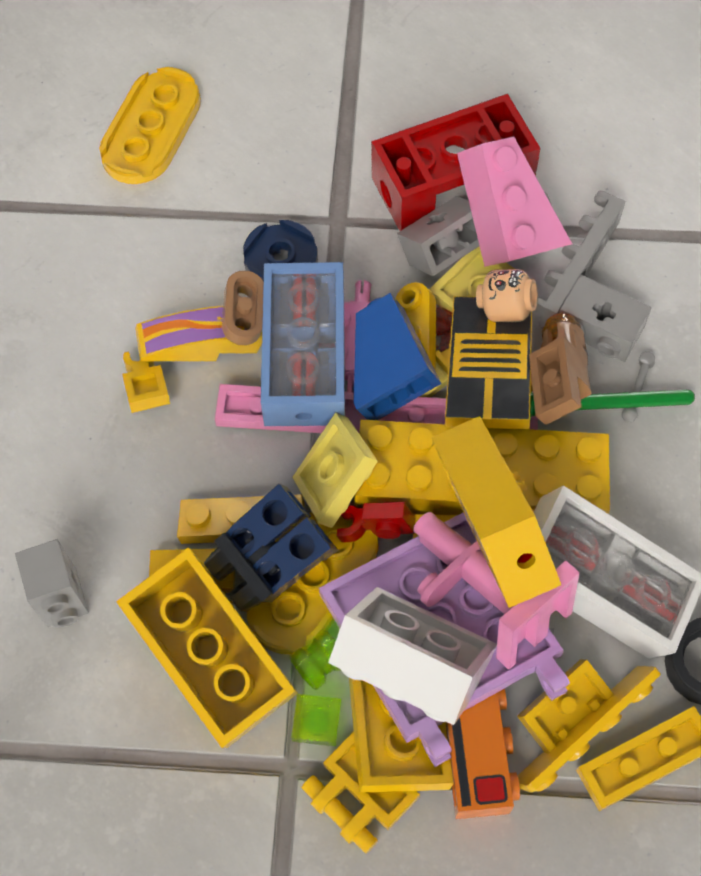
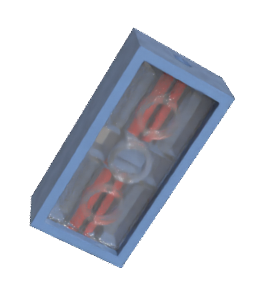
(303, 344)

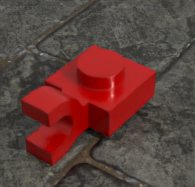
(383, 519)

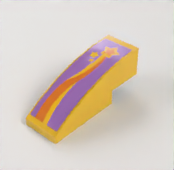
(188, 337)

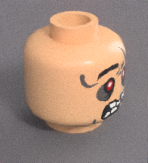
(507, 295)

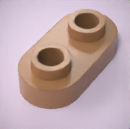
(243, 310)

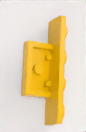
(574, 718)

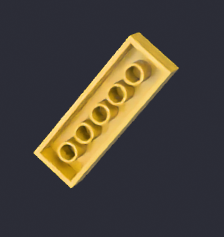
(545, 459)

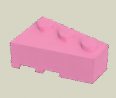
(508, 203)

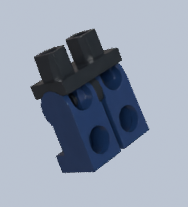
(269, 549)

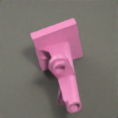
(467, 561)

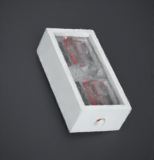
(624, 578)

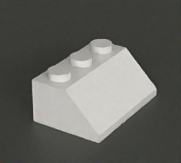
(412, 654)

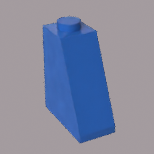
(388, 360)

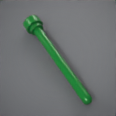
(631, 400)

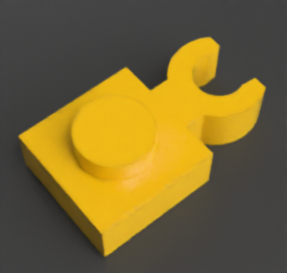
(144, 384)

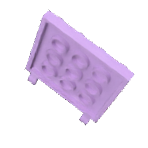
(401, 574)

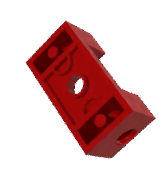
(416, 166)

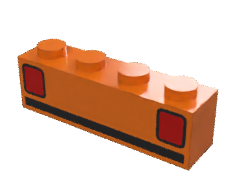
(480, 761)

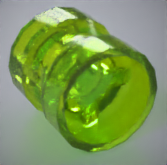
(313, 662)

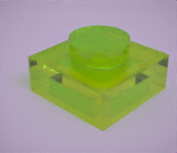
(316, 720)

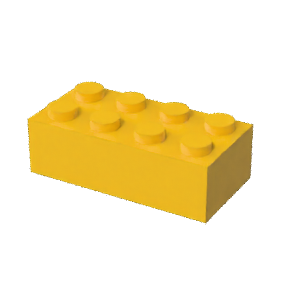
(206, 648)

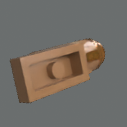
(559, 369)

